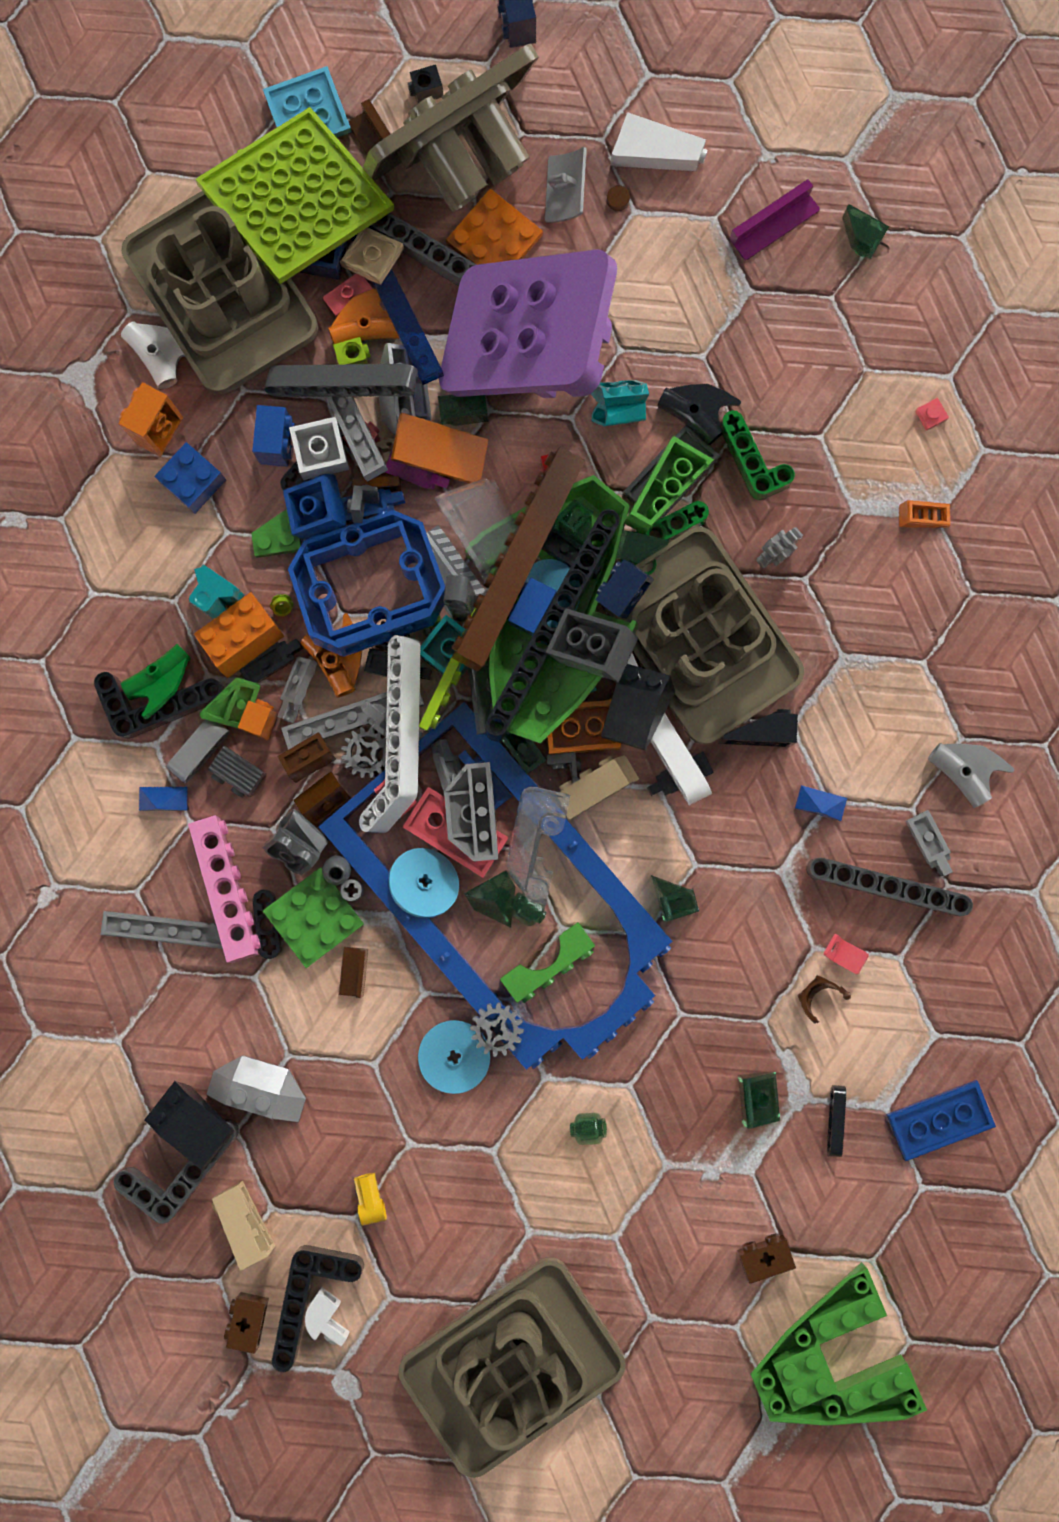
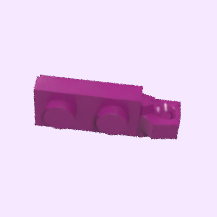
(415, 475)

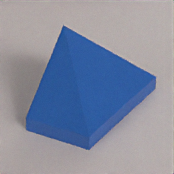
(163, 798)
(820, 803)

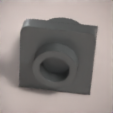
(559, 761)

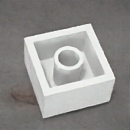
(319, 448)

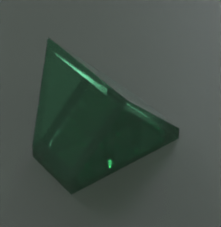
(575, 521)
(494, 898)
(674, 899)

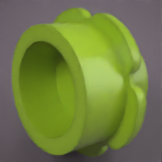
(281, 609)

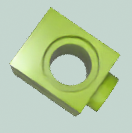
(344, 348)

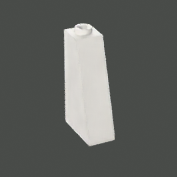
(656, 146)

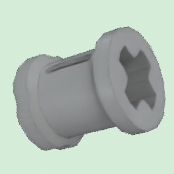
(346, 895)

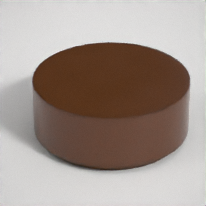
(618, 198)

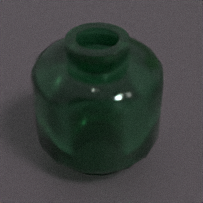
(526, 910)
(588, 1128)

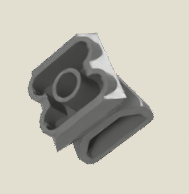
(296, 843)

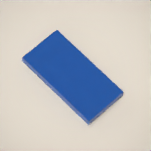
(941, 1120)

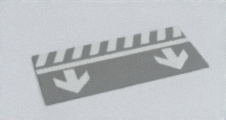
(450, 561)

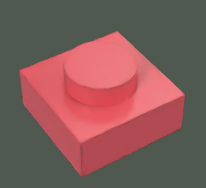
(931, 414)

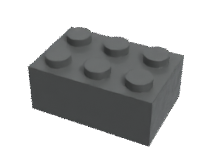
(592, 644)

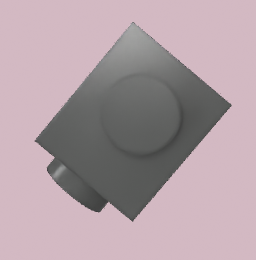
(361, 495)

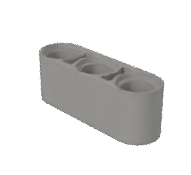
(197, 750)

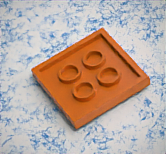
(494, 232)

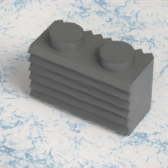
(237, 772)

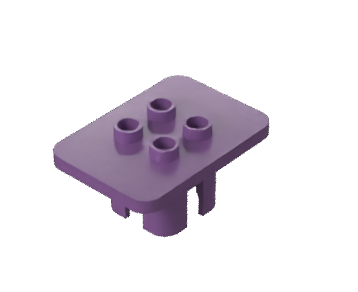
(530, 326)

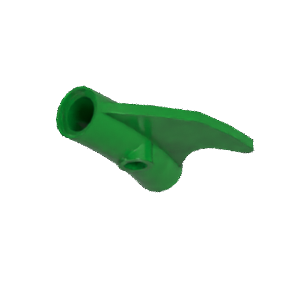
(158, 680)

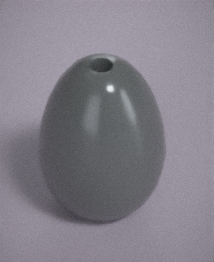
(336, 870)

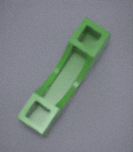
(523, 981)

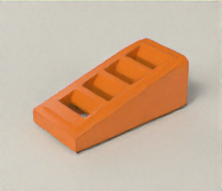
(910, 514)

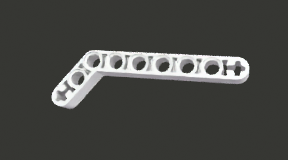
(401, 737)
(678, 759)

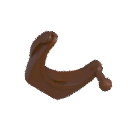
(814, 987)

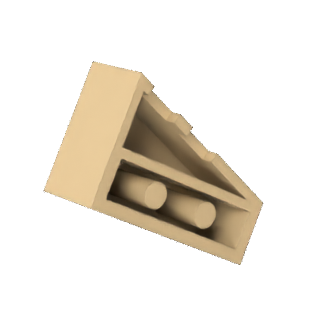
(598, 784)
(242, 1225)

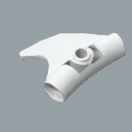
(156, 349)

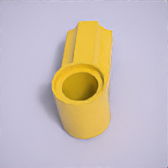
(370, 1206)

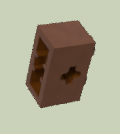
(778, 1262)
(246, 1337)

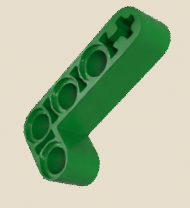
(752, 454)
(668, 533)

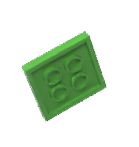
(313, 918)

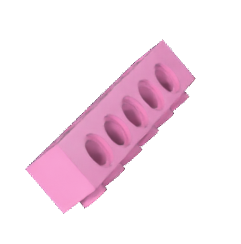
(201, 833)

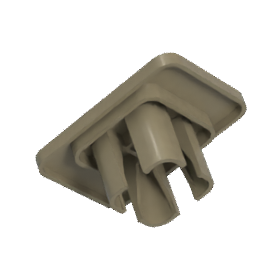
(466, 109)
(217, 295)
(710, 637)
(511, 1367)

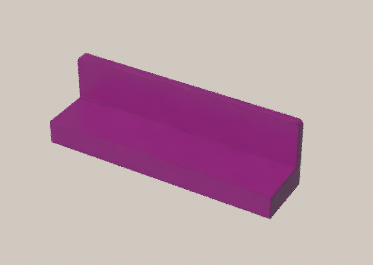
(774, 221)

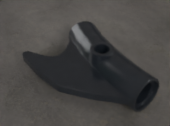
(704, 401)

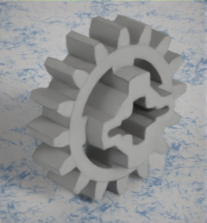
(779, 547)
(357, 759)
(507, 1034)

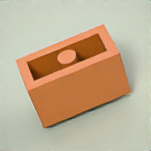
(258, 719)

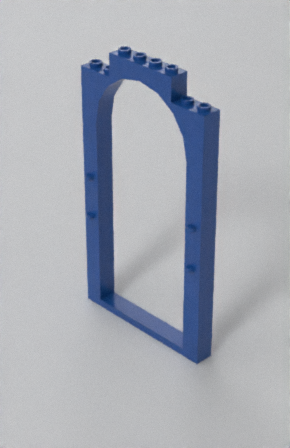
(643, 934)

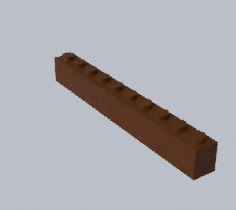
(517, 560)

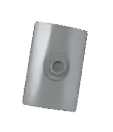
(565, 186)

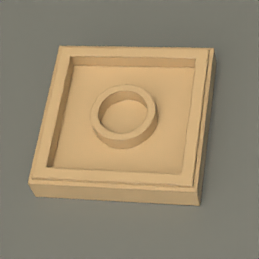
(372, 255)

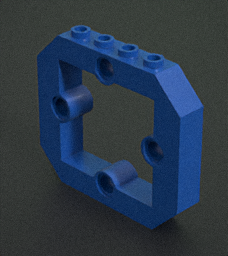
(336, 544)

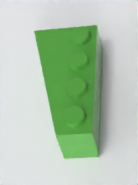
(671, 477)

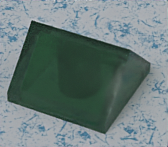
(759, 1099)

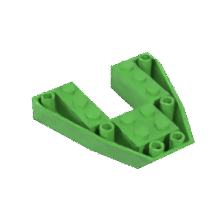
(798, 1382)

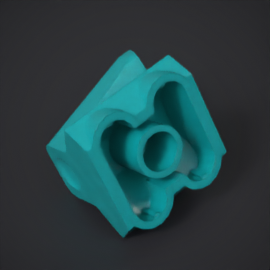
(620, 402)
(213, 592)

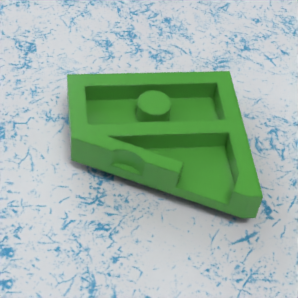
(275, 537)
(231, 702)

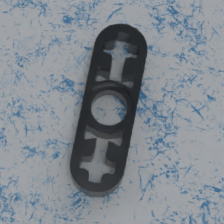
(259, 931)
(836, 1121)

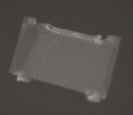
(478, 521)
(538, 813)

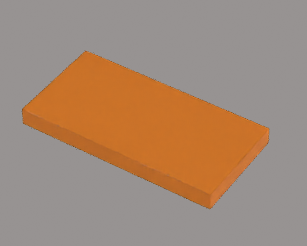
(439, 449)

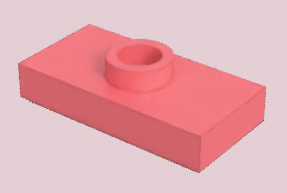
(342, 294)

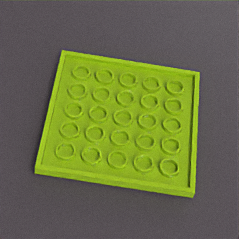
(295, 194)

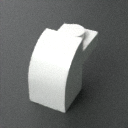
(319, 1318)

